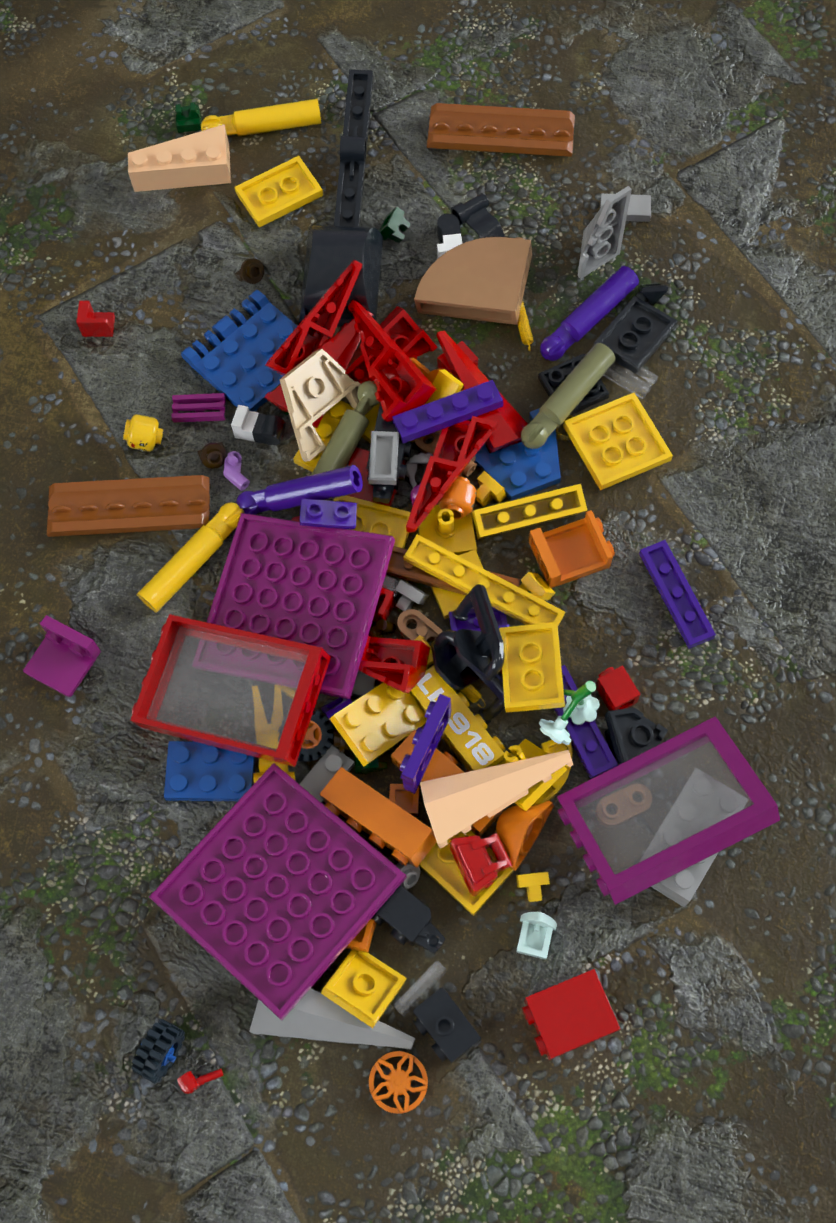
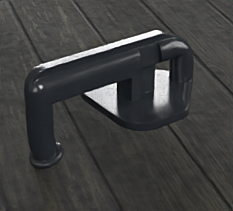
(483, 648)
(461, 675)

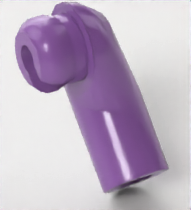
(232, 471)

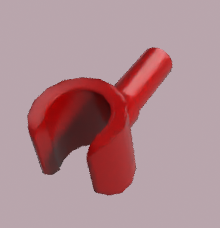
(189, 1083)

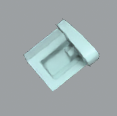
(535, 934)

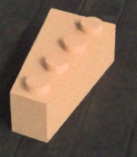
(182, 162)

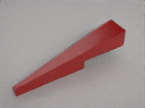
(317, 325)
(404, 333)
(397, 378)
(508, 419)
(452, 454)
(395, 661)

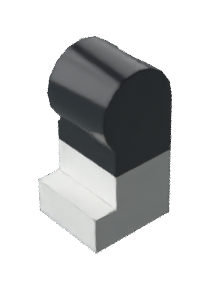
(448, 233)
(257, 426)

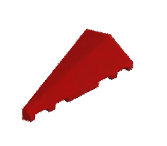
(339, 347)

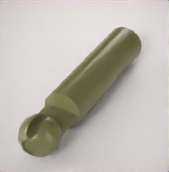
(567, 395)
(348, 431)

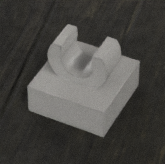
(410, 595)

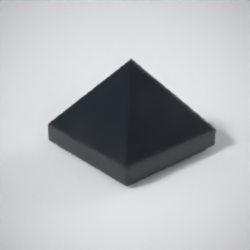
(653, 292)

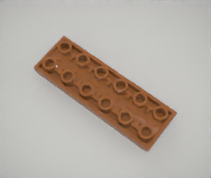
(501, 129)
(128, 505)

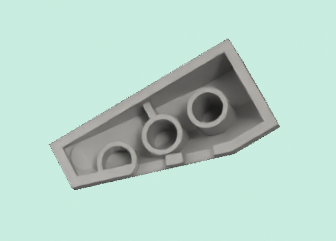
(604, 233)

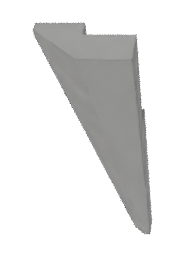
(323, 1020)

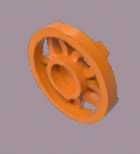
(398, 1082)

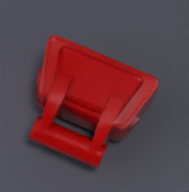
(475, 862)

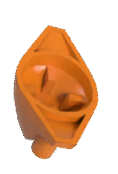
(520, 829)

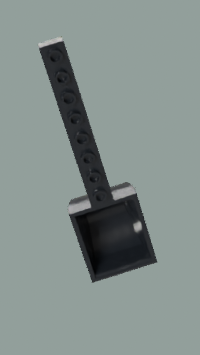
(335, 247)

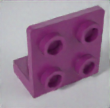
(62, 657)

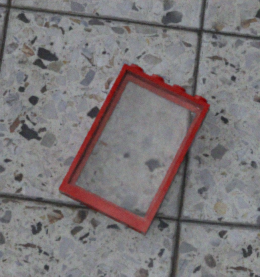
(231, 689)

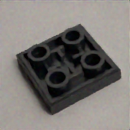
(556, 375)

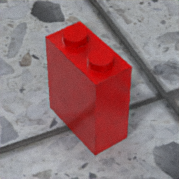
(570, 1015)

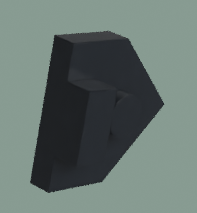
(631, 733)

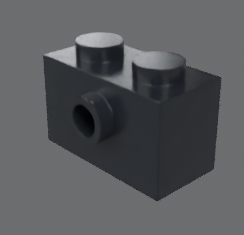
(446, 1026)

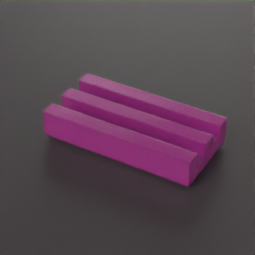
(199, 404)

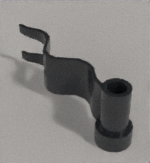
(477, 217)

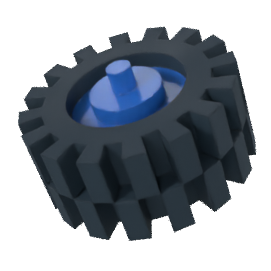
(158, 1051)

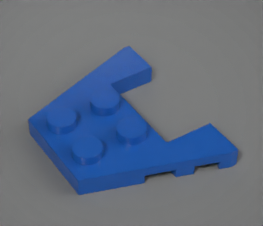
(521, 468)

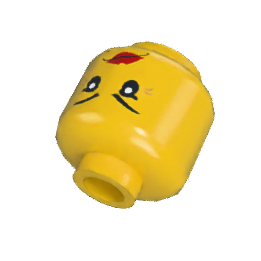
(142, 432)

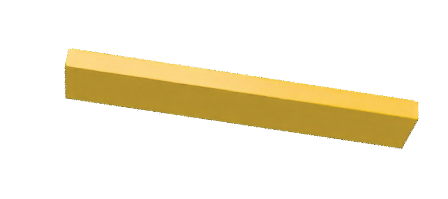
(465, 575)

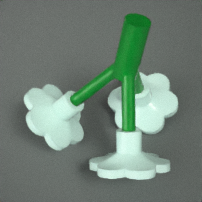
(579, 708)

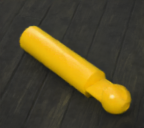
(267, 118)
(190, 557)

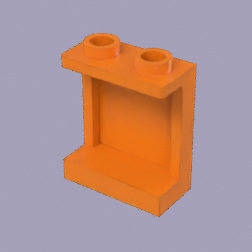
(571, 550)

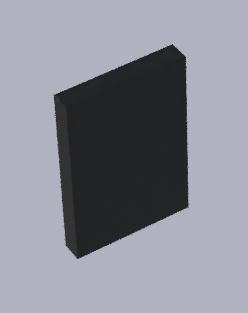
(637, 334)

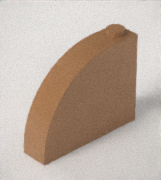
(477, 281)

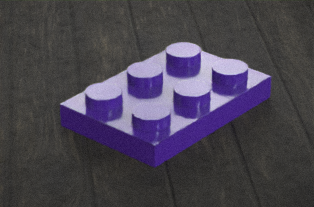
(425, 743)

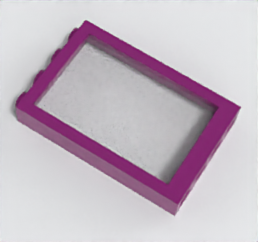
(666, 810)

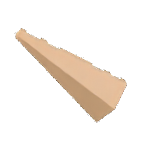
(464, 798)

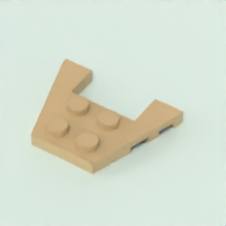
(312, 391)

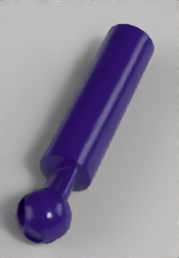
(589, 313)
(289, 493)

